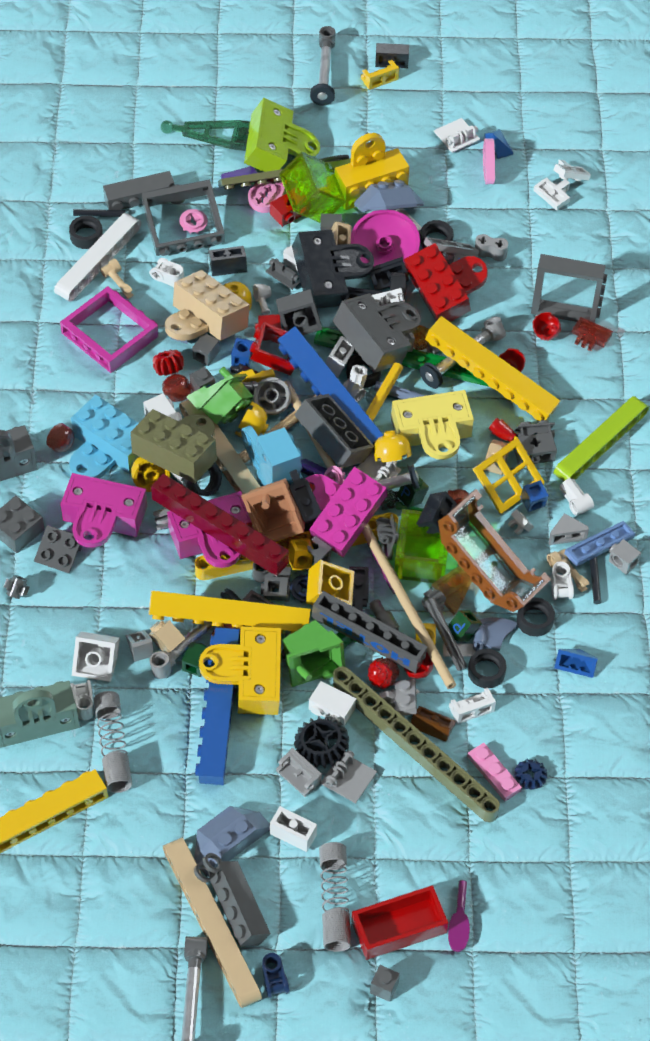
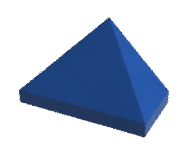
(501, 145)
(576, 662)

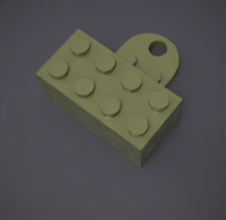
(175, 444)

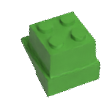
(223, 399)
(312, 653)

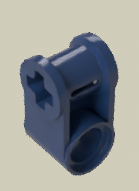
(274, 979)

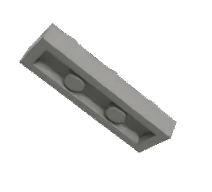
(452, 248)

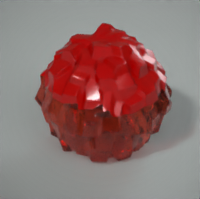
(383, 672)

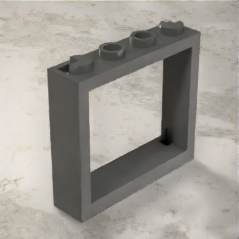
(181, 193)
(569, 268)

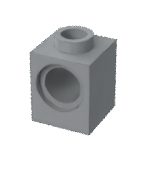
(624, 556)

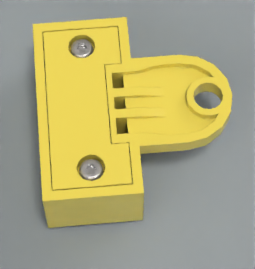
(434, 421)

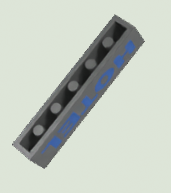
(369, 631)

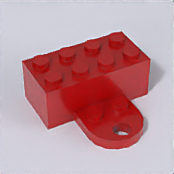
(445, 285)

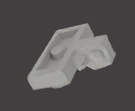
(402, 697)

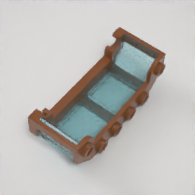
(487, 556)

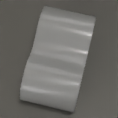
(491, 247)

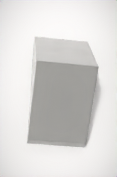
(568, 531)
(140, 645)

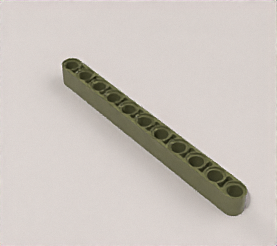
(417, 751)

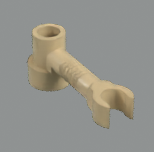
(111, 270)
(579, 580)

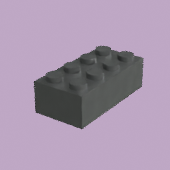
(334, 430)

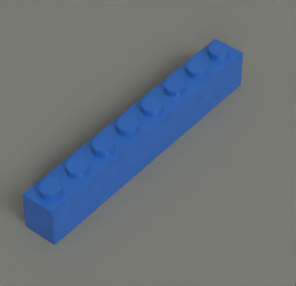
(324, 381)
(217, 720)

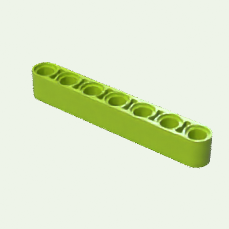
(601, 439)

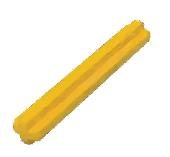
(384, 390)

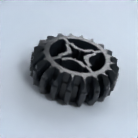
(320, 751)

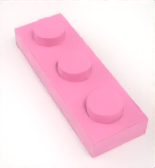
(494, 772)

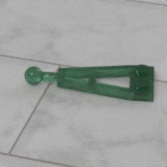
(238, 139)

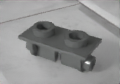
(283, 274)
(527, 428)

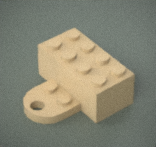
(205, 308)

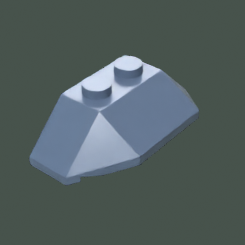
(388, 196)
(229, 834)

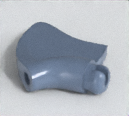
(492, 633)

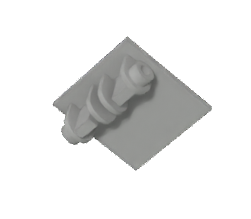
(348, 777)

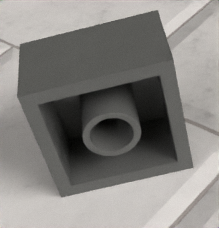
(299, 312)
(19, 524)

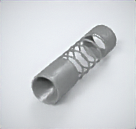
(115, 763)
(335, 920)

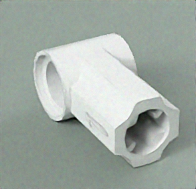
(356, 382)
(578, 501)

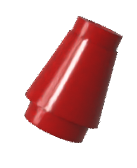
(502, 430)

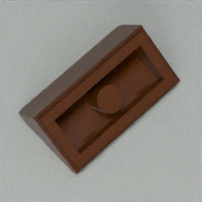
(433, 723)

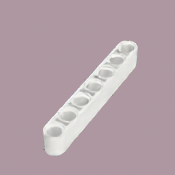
(97, 257)

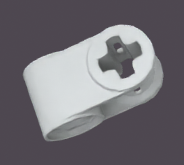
(167, 272)
(561, 584)
(83, 698)

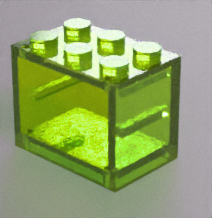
(311, 187)
(418, 554)

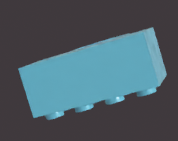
(105, 439)
(272, 454)

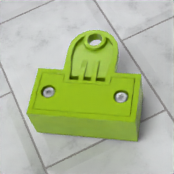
(274, 136)

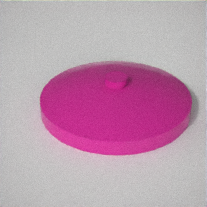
(386, 235)

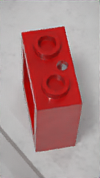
(271, 333)

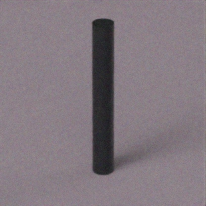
(98, 213)
(595, 581)

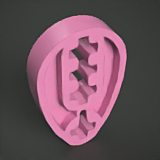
(489, 161)
(258, 192)

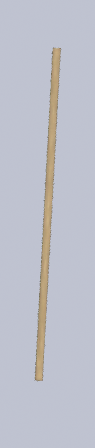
(389, 572)

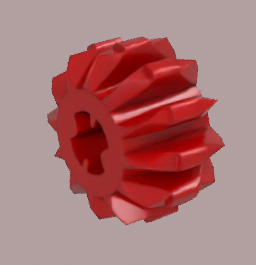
(168, 362)

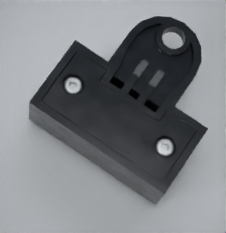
(326, 266)

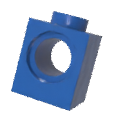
(241, 352)
(534, 496)

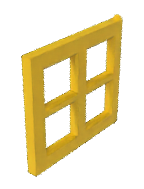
(508, 474)

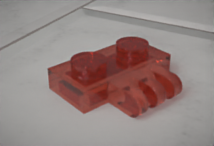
(591, 334)

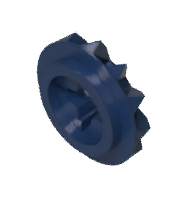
(296, 588)
(526, 780)

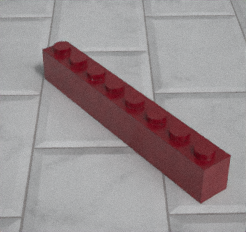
(220, 525)

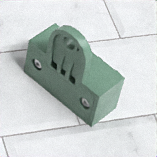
(37, 713)

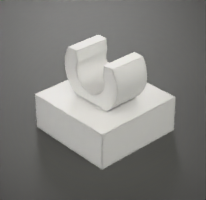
(522, 521)

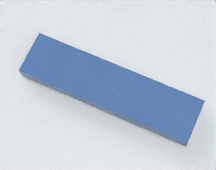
(599, 543)

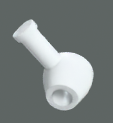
(261, 293)

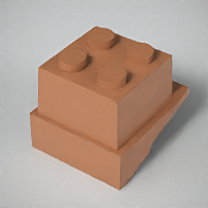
(274, 511)

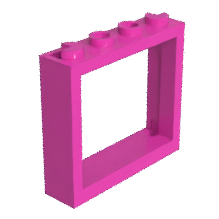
(95, 351)

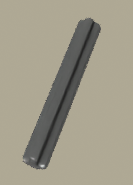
(446, 634)

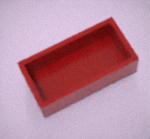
(399, 922)

